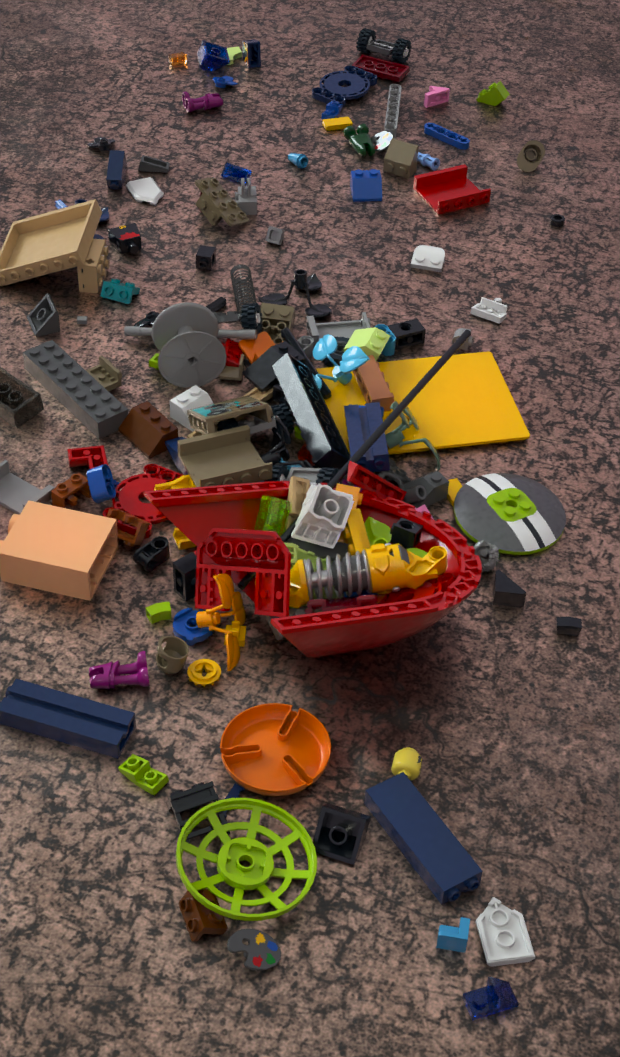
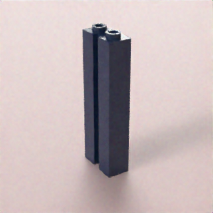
(360, 426)
(67, 718)
(423, 838)

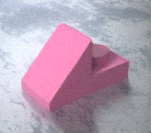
(436, 96)

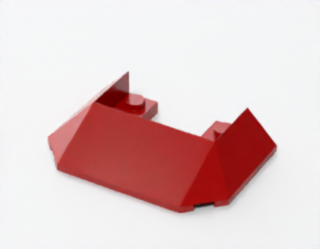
(247, 552)

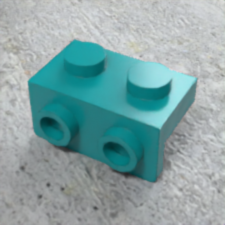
(118, 291)

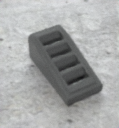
(150, 164)

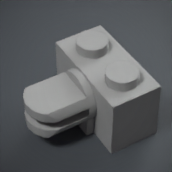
(247, 198)

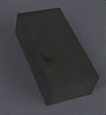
(17, 400)

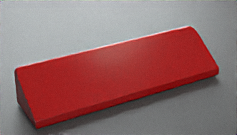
(371, 482)

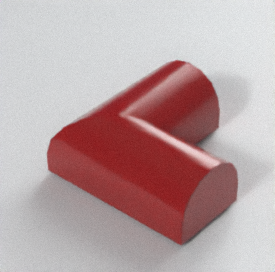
(87, 456)

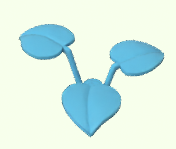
(351, 360)

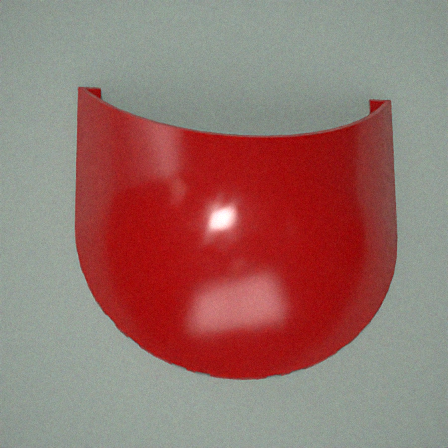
(342, 630)

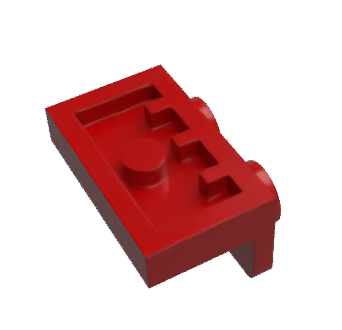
(233, 352)

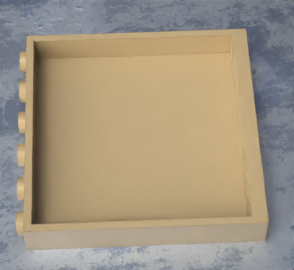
(48, 242)

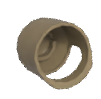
(173, 656)

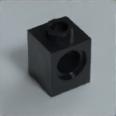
(205, 257)
(406, 533)

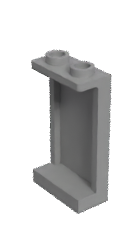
(336, 329)

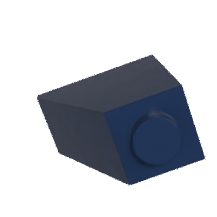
(116, 169)

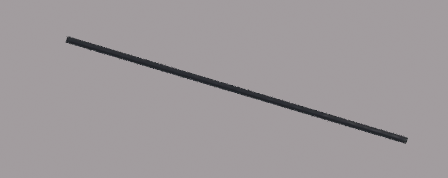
(377, 433)

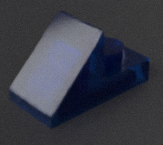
(490, 999)

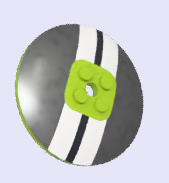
(485, 513)

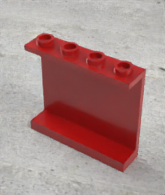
(449, 190)

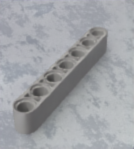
(393, 108)

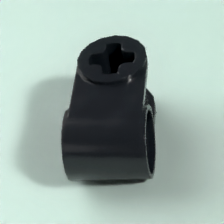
(153, 553)

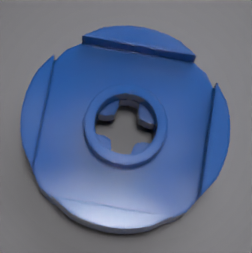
(189, 634)

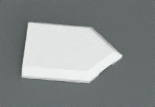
(145, 190)
(504, 935)

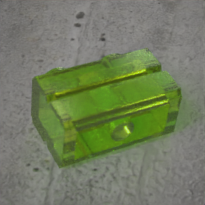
(272, 514)

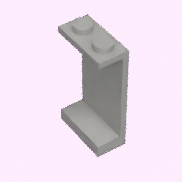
(17, 492)

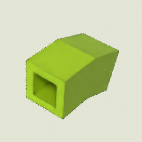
(158, 612)

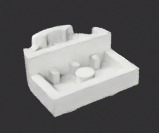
(428, 258)

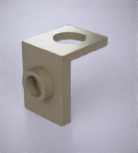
(233, 373)

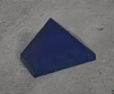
(235, 172)

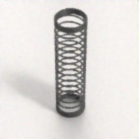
(235, 288)

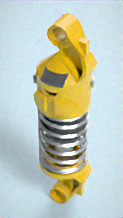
(376, 570)

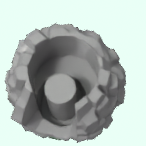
(488, 555)

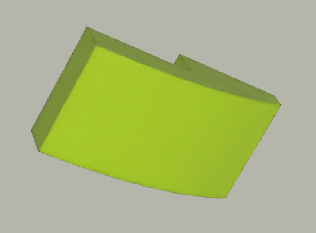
(141, 774)

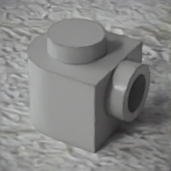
(467, 343)

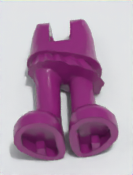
(207, 102)
(112, 674)

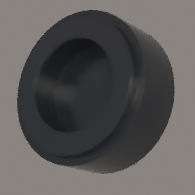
(557, 220)

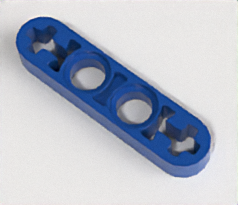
(446, 136)

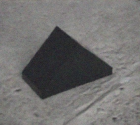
(507, 592)

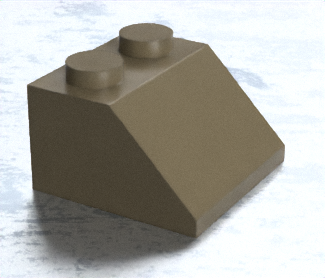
(401, 158)

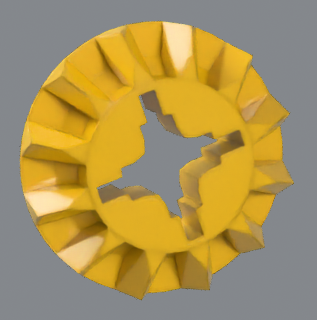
(211, 668)

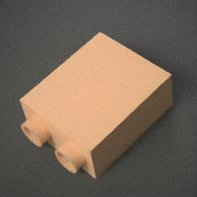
(58, 550)

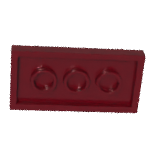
(382, 68)

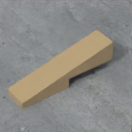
(296, 495)

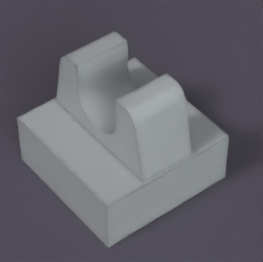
(275, 235)

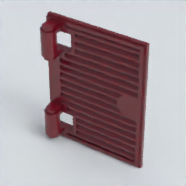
(345, 602)

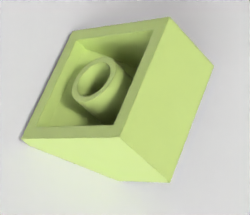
(369, 340)

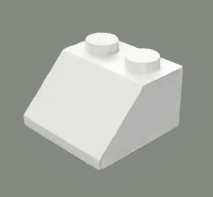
(190, 399)

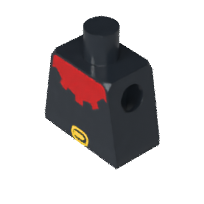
(125, 238)

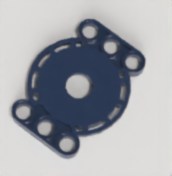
(353, 77)

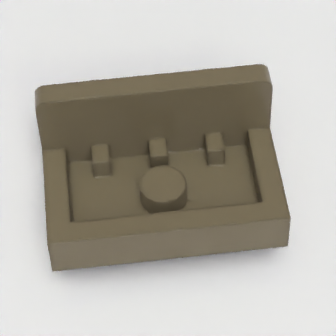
(106, 374)

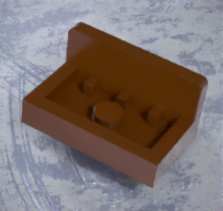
(200, 919)

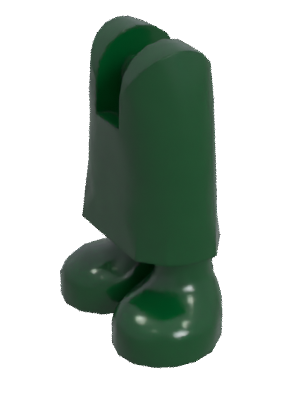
(360, 139)

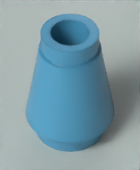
(299, 160)

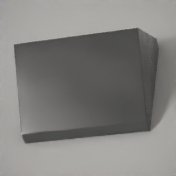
(44, 317)

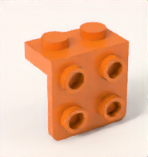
(255, 348)

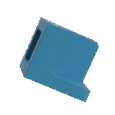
(453, 937)

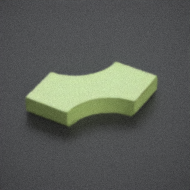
(234, 53)

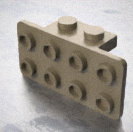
(217, 203)

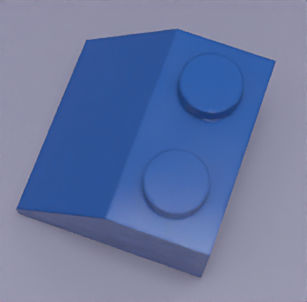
(366, 185)

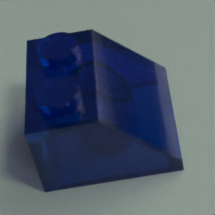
(212, 56)

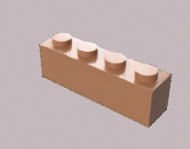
(373, 384)

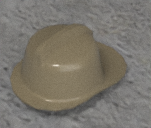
(530, 156)

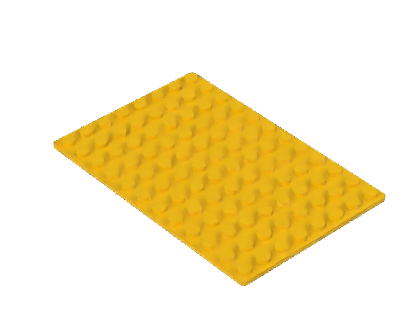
(457, 408)

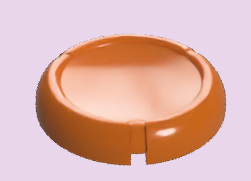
(275, 749)

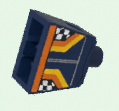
(251, 50)

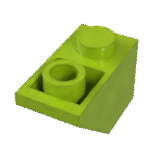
(493, 95)

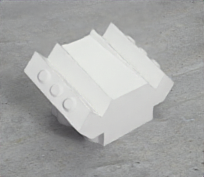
(323, 516)

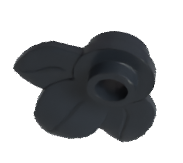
(102, 143)
(149, 319)

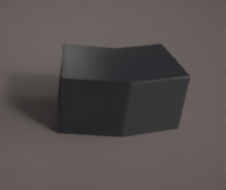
(569, 626)

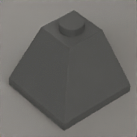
(435, 485)

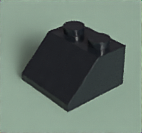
(340, 833)

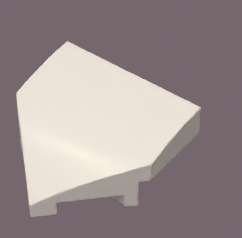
(490, 310)

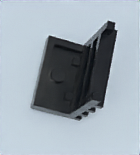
(189, 799)

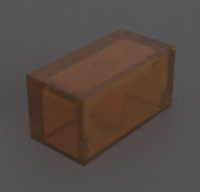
(177, 58)

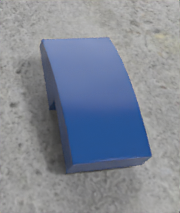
(332, 110)

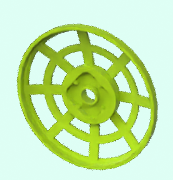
(250, 850)

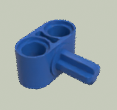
(101, 483)

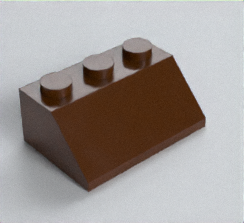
(148, 429)

